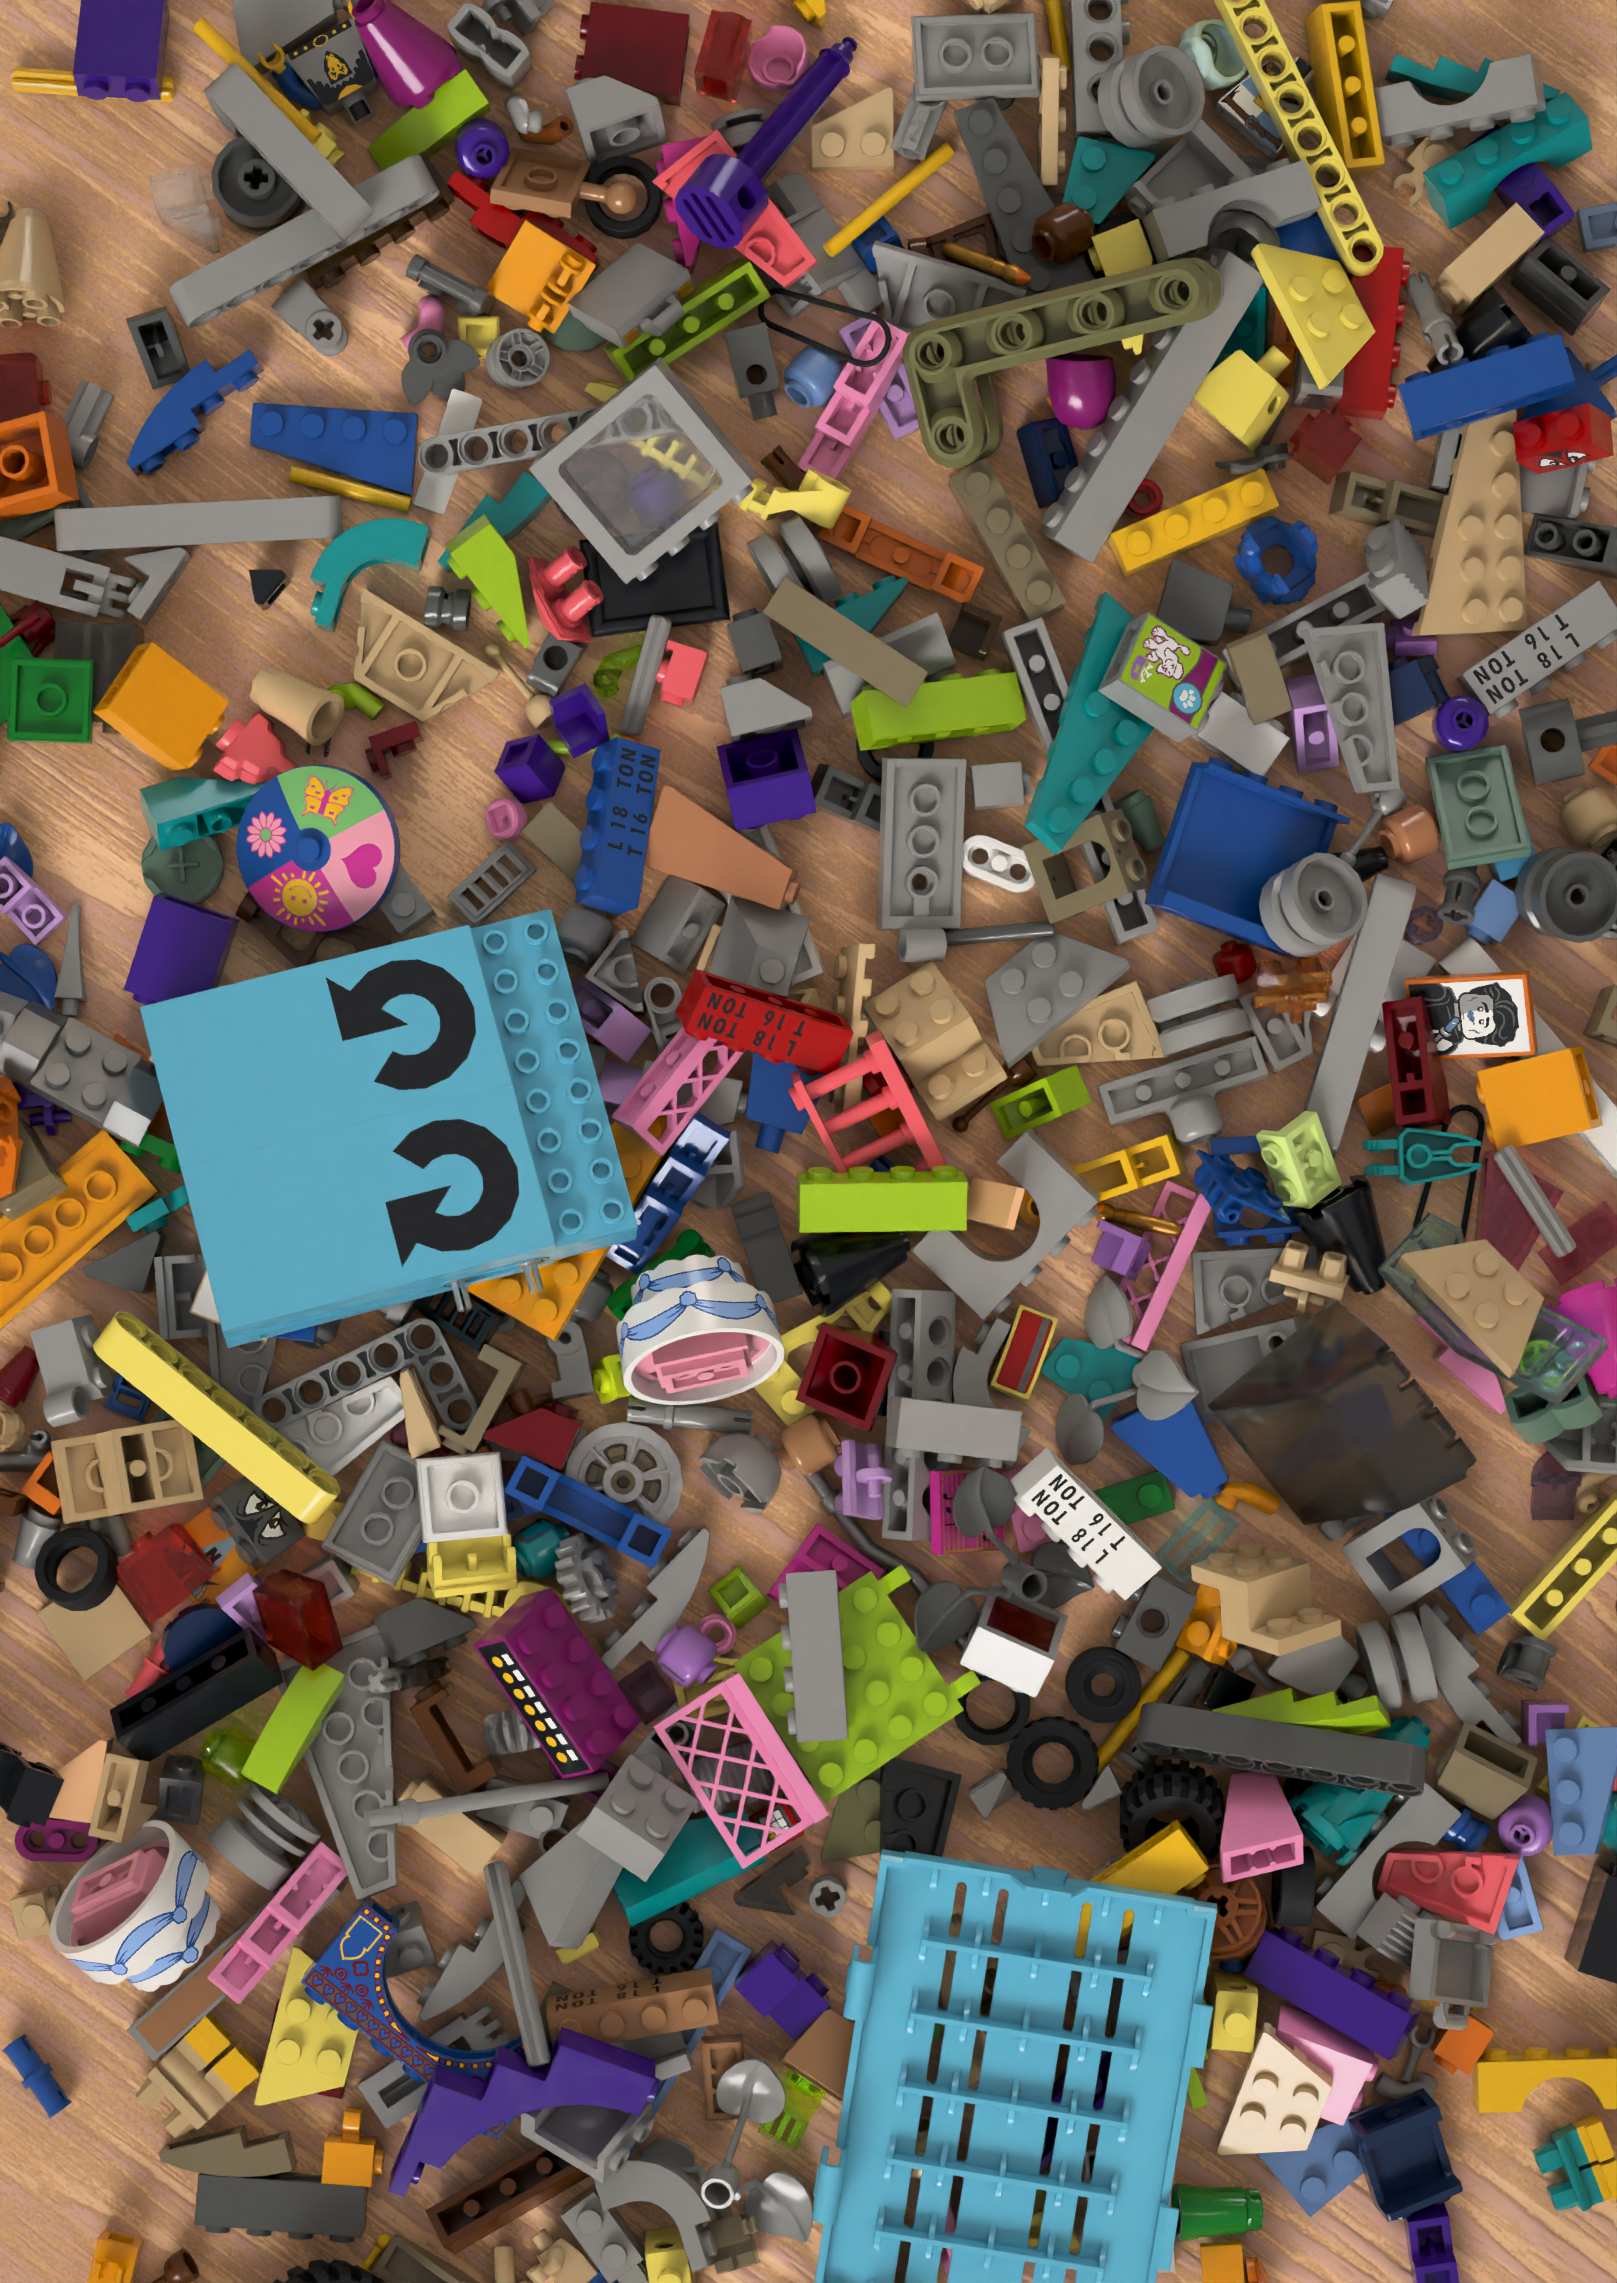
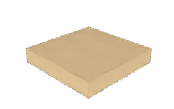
(96, 1635)

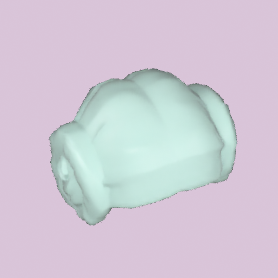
(1213, 53)

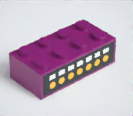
(557, 1683)

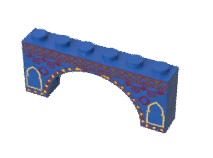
(354, 1983)

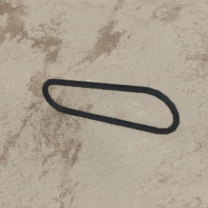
(879, 320)
(1453, 1111)

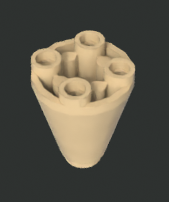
(30, 273)

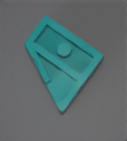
(1090, 1371)

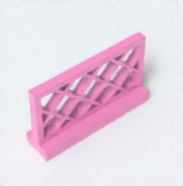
(771, 1750)

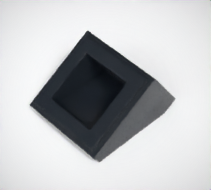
(1227, 1689)

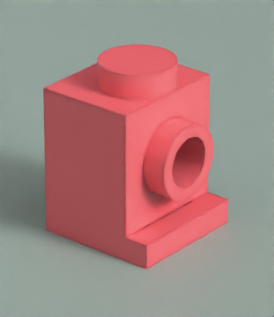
(681, 674)

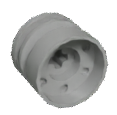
(260, 1842)

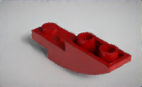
(502, 224)

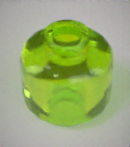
(226, 1754)

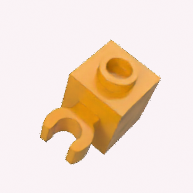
(351, 2157)
(115, 2258)

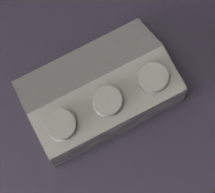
(920, 642)

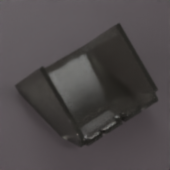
(1336, 1425)

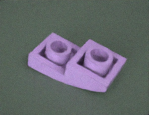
(27, 903)

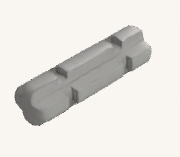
(385, 1679)

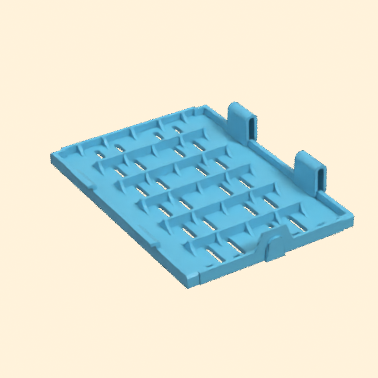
(895, 2008)

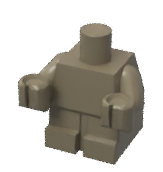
(734, 2240)

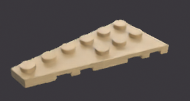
(1479, 539)

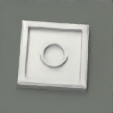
(461, 1497)

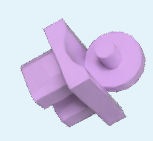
(861, 1480)

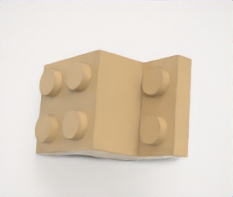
(935, 1041)
(126, 1470)
(1266, 1599)

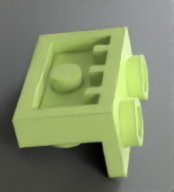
(1299, 1161)

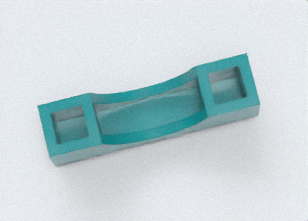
(1466, 180)

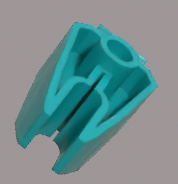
(1415, 1158)

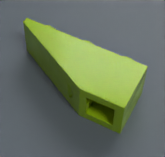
(492, 567)

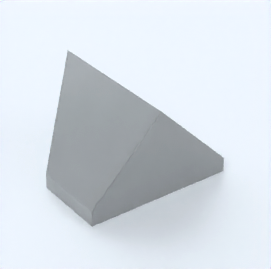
(617, 973)

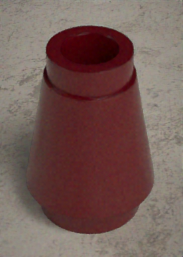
(18, 1377)

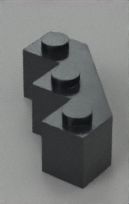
(26, 1788)

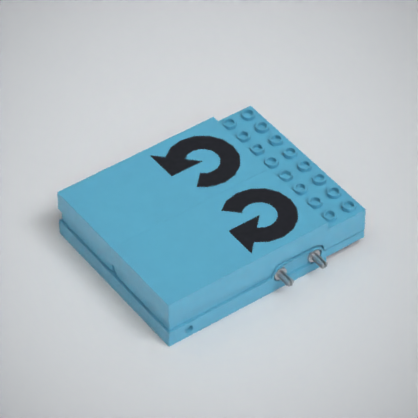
(388, 1126)

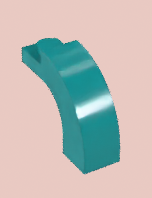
(358, 548)

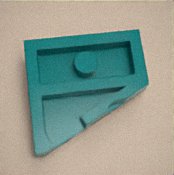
(1103, 175)

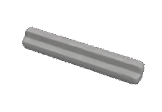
(645, 675)
(1534, 1201)

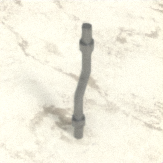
(864, 1542)

